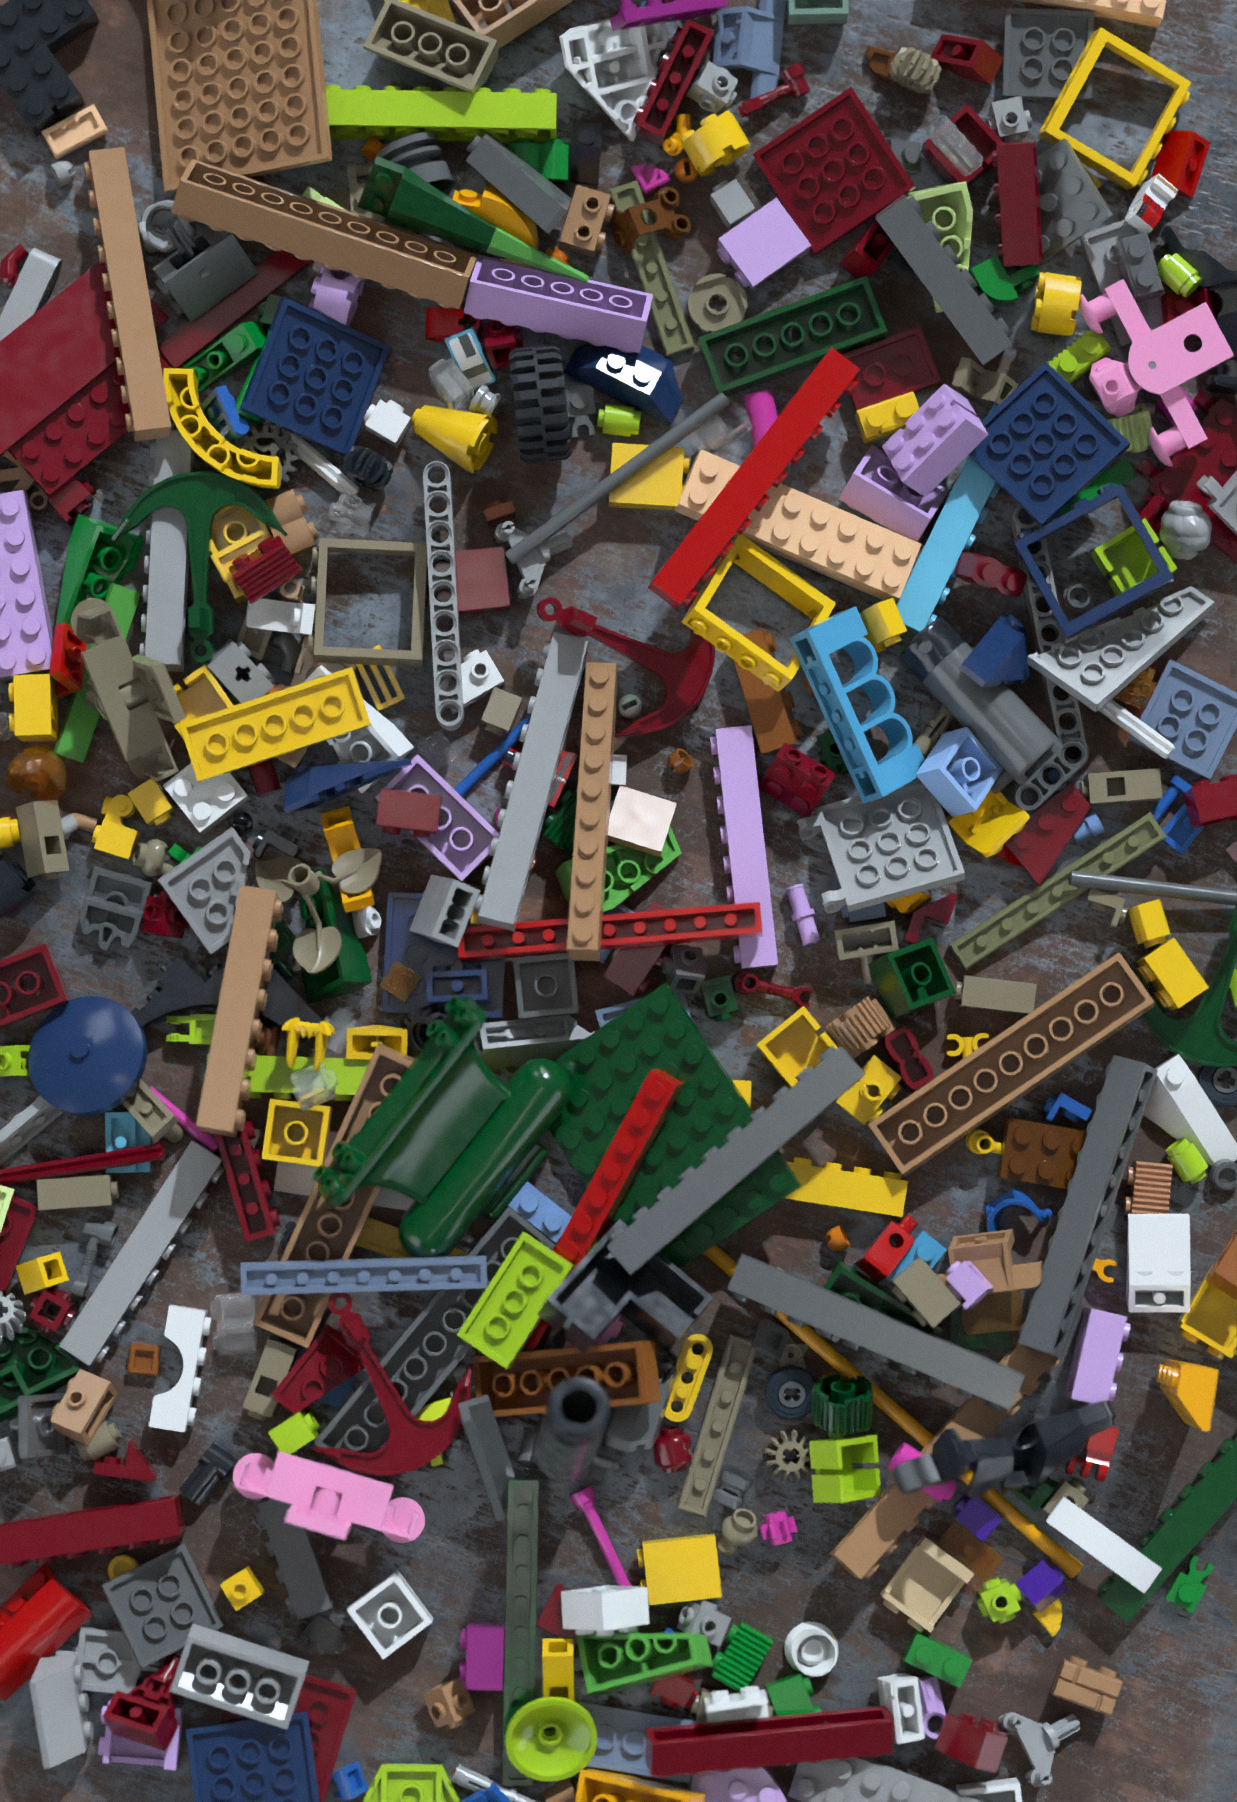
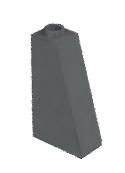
(518, 181)

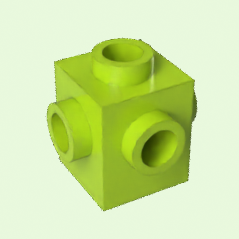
(990, 1592)

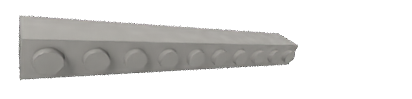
(533, 781)

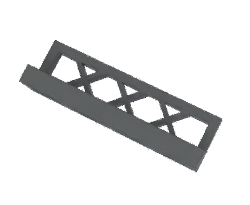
(488, 1450)

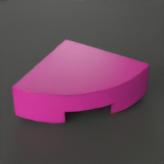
(649, 178)

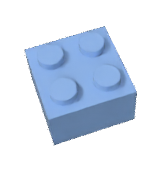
(959, 772)

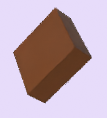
(144, 1359)

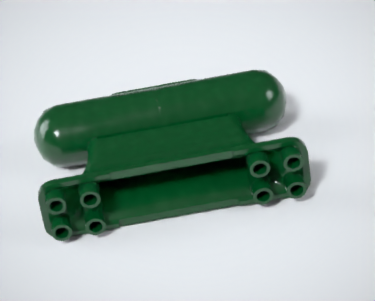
(451, 1136)

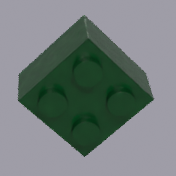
(911, 978)

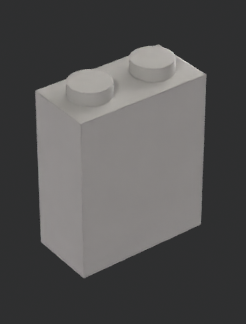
(444, 910)

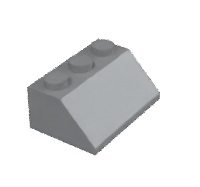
(60, 1709)

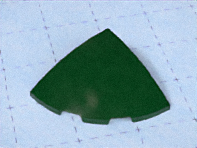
(31, 1368)

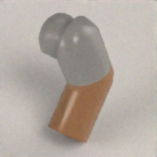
(77, 821)

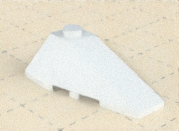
(373, 743)
(1184, 1110)

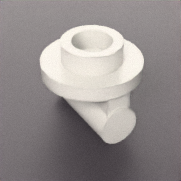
(366, 922)

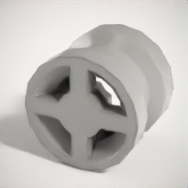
(486, 402)

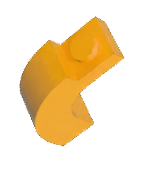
(501, 212)
(341, 838)

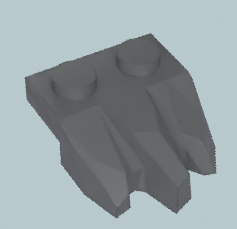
(114, 905)

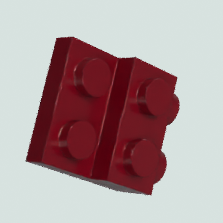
(796, 780)

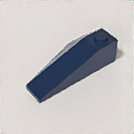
(323, 783)

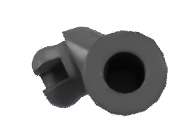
(290, 648)

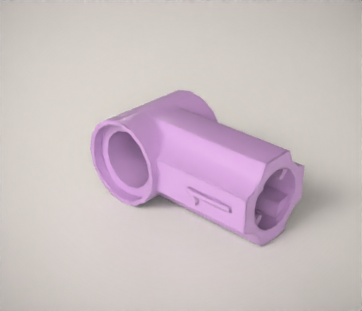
(931, 1702)

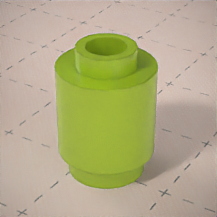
(1178, 274)
(619, 420)
(1186, 1160)

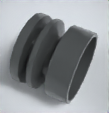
(419, 155)

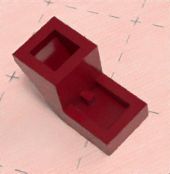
(938, 911)

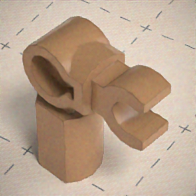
(292, 591)

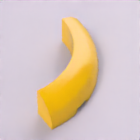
(207, 442)

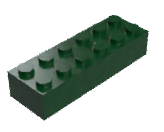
(792, 337)

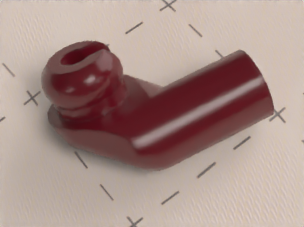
(9, 265)

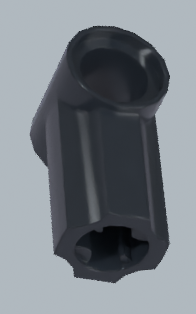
(212, 1467)

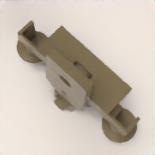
(127, 691)

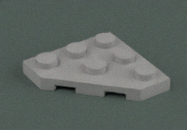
(208, 888)

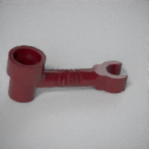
(793, 84)
(766, 987)

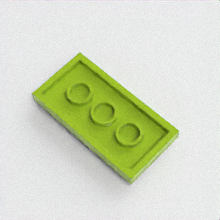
(513, 1299)

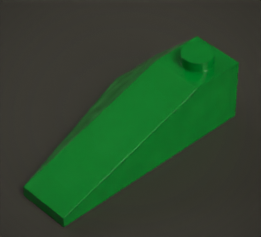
(94, 563)

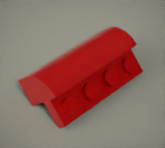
(35, 1626)

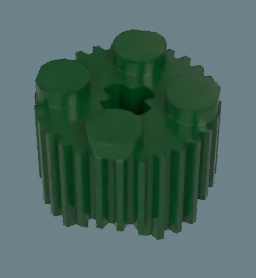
(842, 1404)

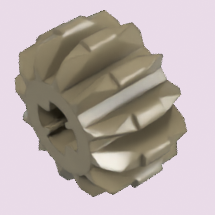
(915, 70)
(790, 1466)

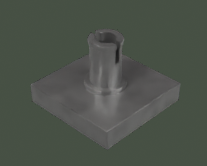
(34, 1428)

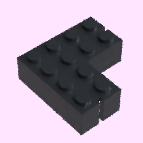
(28, 69)
(599, 1289)

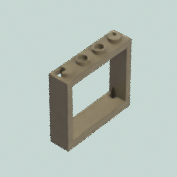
(363, 655)

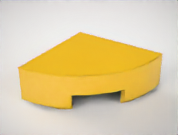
(1050, 1617)

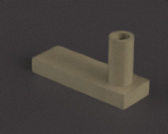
(153, 1114)

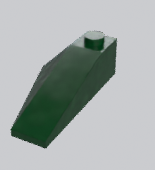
(351, 968)

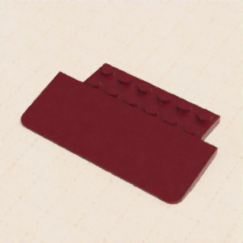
(63, 384)

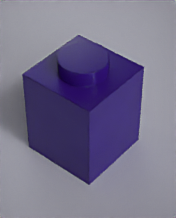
(976, 1516)
(1042, 1585)

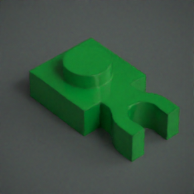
(1186, 1588)

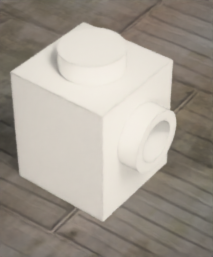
(387, 422)

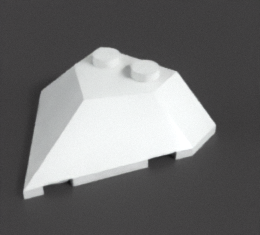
(615, 66)

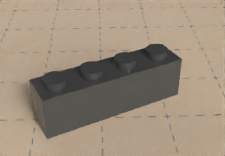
(296, 1559)

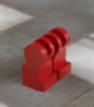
(1099, 1451)

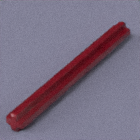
(82, 1164)

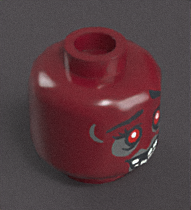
(673, 1450)

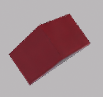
(551, 1615)

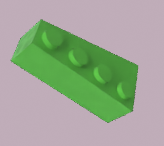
(639, 1658)

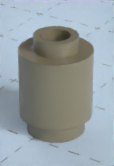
(103, 1442)

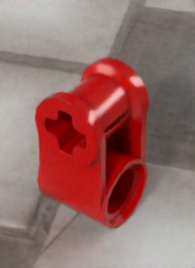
(444, 322)

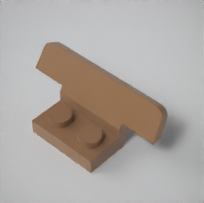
(992, 1257)

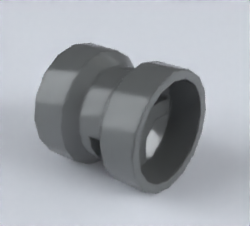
(735, 1484)

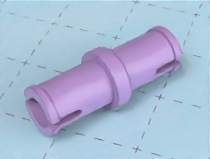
(803, 914)

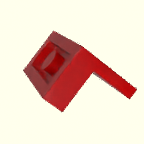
(1182, 160)

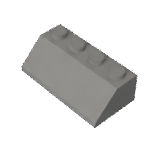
(239, 1676)

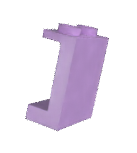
(762, 245)
(123, 1750)

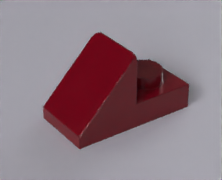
(1176, 305)
(135, 1467)

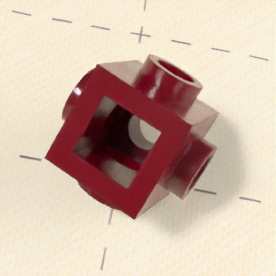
(499, 342)
(162, 917)
(42, 1315)

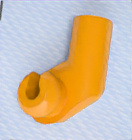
(673, 145)

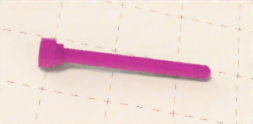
(584, 1500)

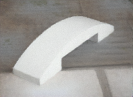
(1103, 1544)

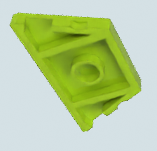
(411, 1784)

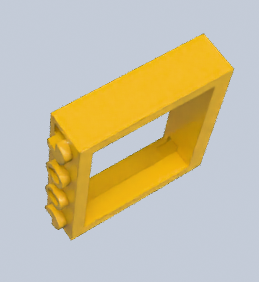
(1050, 128)
(778, 579)

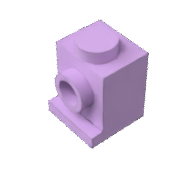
(967, 1283)

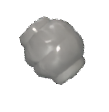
(152, 227)
(1185, 529)

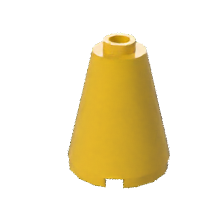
(456, 434)

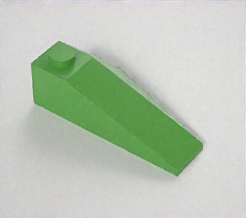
(625, 870)

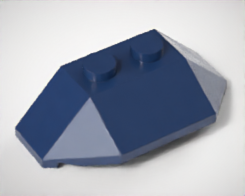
(636, 379)

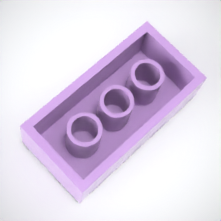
(463, 833)

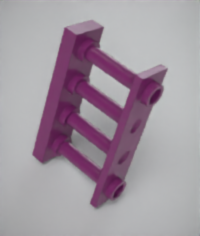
(656, 13)

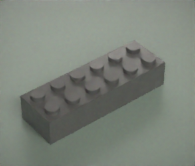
(943, 278)

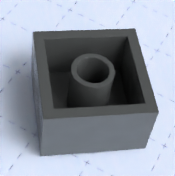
(545, 986)

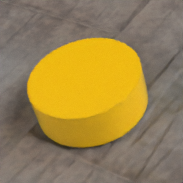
(121, 1565)

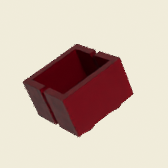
(978, 134)

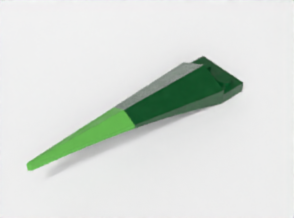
(417, 205)

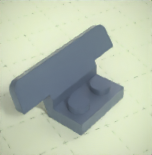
(752, 41)

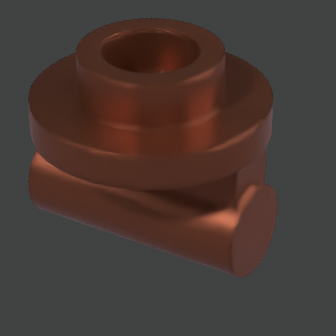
(269, 1041)

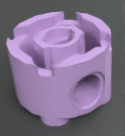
(336, 295)

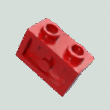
(66, 661)

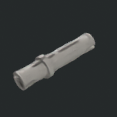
(476, 1782)

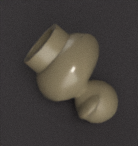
(151, 858)
(737, 1530)

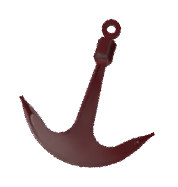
(682, 673)
(410, 1440)

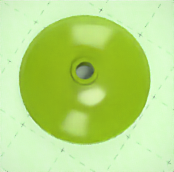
(552, 1753)

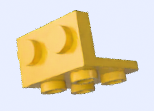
(989, 825)

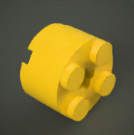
(715, 143)
(1056, 304)

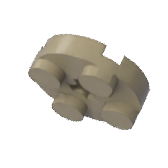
(702, 296)

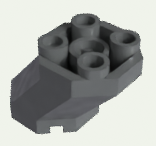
(641, 1423)

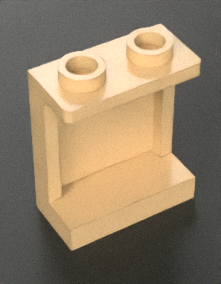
(925, 1584)

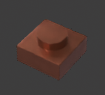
(499, 511)

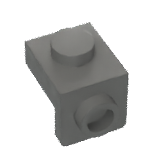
(908, 154)

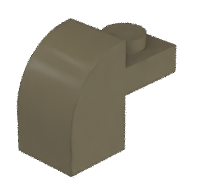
(982, 385)

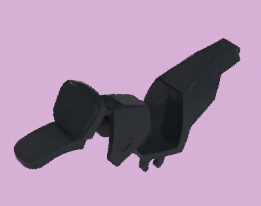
(1224, 283)
(1012, 1464)

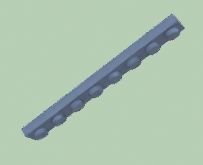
(363, 1275)

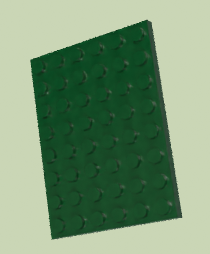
(605, 1080)

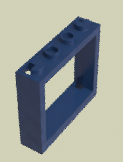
(1120, 601)

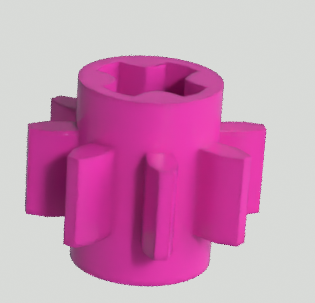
(778, 1528)

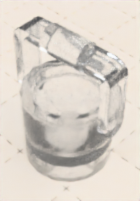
(714, 433)

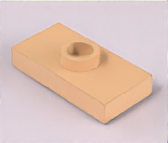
(75, 131)

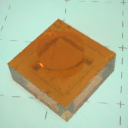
(400, 981)

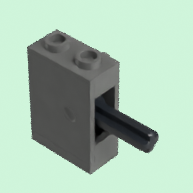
(201, 269)

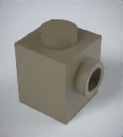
(1072, 1491)

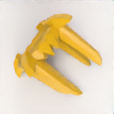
(296, 1028)

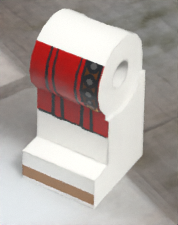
(1150, 203)

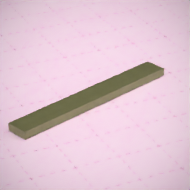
(1056, 891)

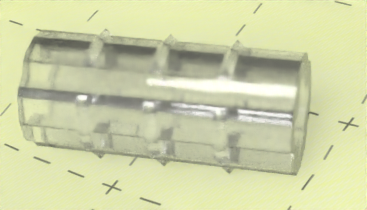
(954, 145)

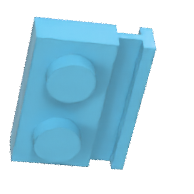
(125, 1132)

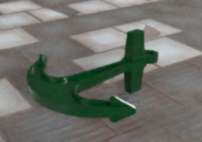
(198, 499)
(1201, 1035)

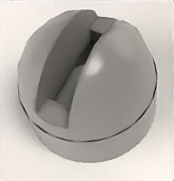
(61, 173)

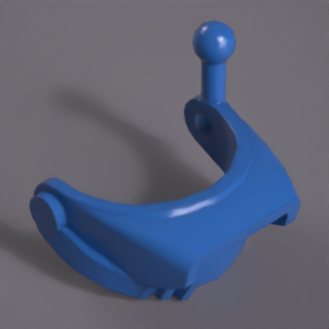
(1012, 1197)

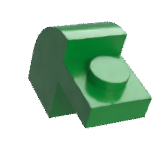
(1000, 287)

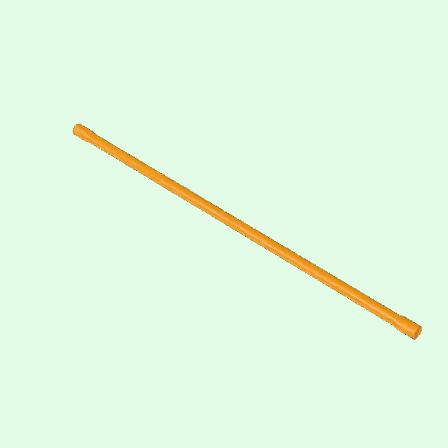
(1057, 1554)

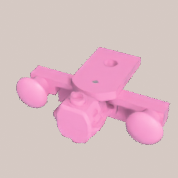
(1155, 364)
(328, 1496)

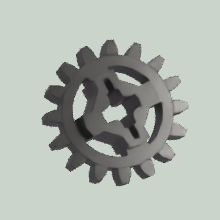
(276, 448)

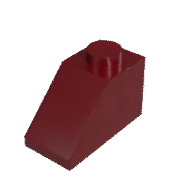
(967, 58)
(867, 251)

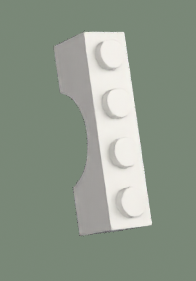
(186, 1329)

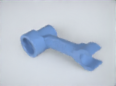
(1090, 823)

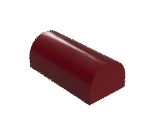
(264, 778)

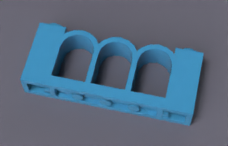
(903, 760)

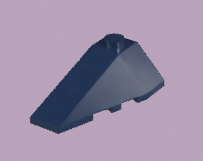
(1000, 654)

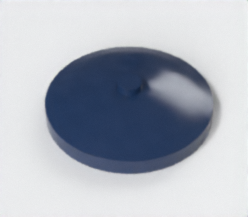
(87, 1056)

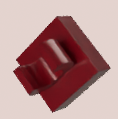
(1154, 510)

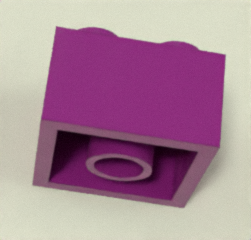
(484, 1655)

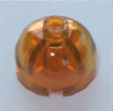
(37, 771)

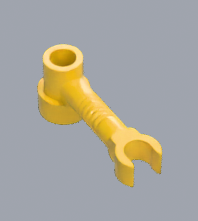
(973, 1143)

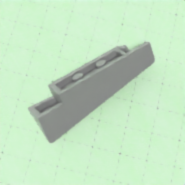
(519, 1040)

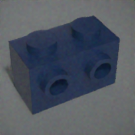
(469, 982)

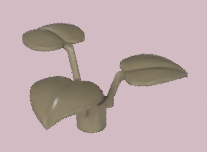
(353, 870)

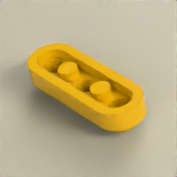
(697, 1366)

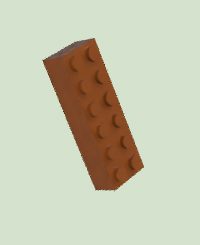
(622, 1370)

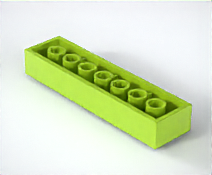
(448, 113)

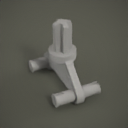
(532, 564)
(1039, 1742)

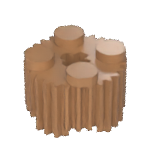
(860, 1027)

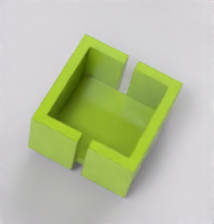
(1128, 559)
(835, 1477)

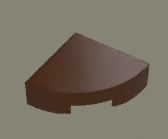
(880, 62)

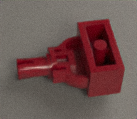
(148, 1709)

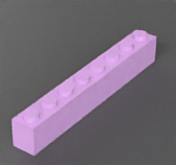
(744, 839)

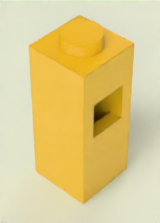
(558, 1668)

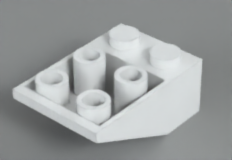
(1158, 1263)

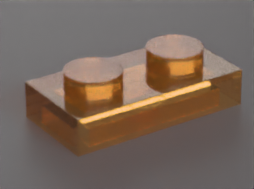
(970, 1551)

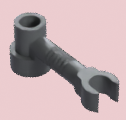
(98, 1234)

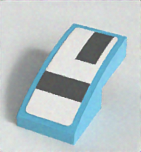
(470, 358)

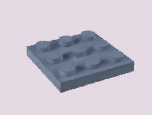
(1193, 716)

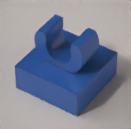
(349, 1781)

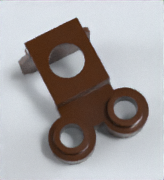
(628, 224)

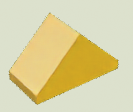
(363, 1040)

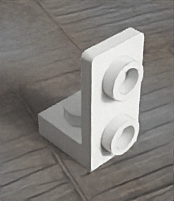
(280, 616)

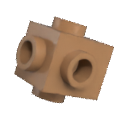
(449, 1703)

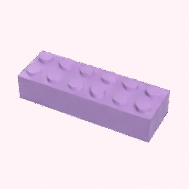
(558, 304)
(24, 612)

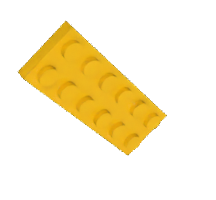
(275, 724)

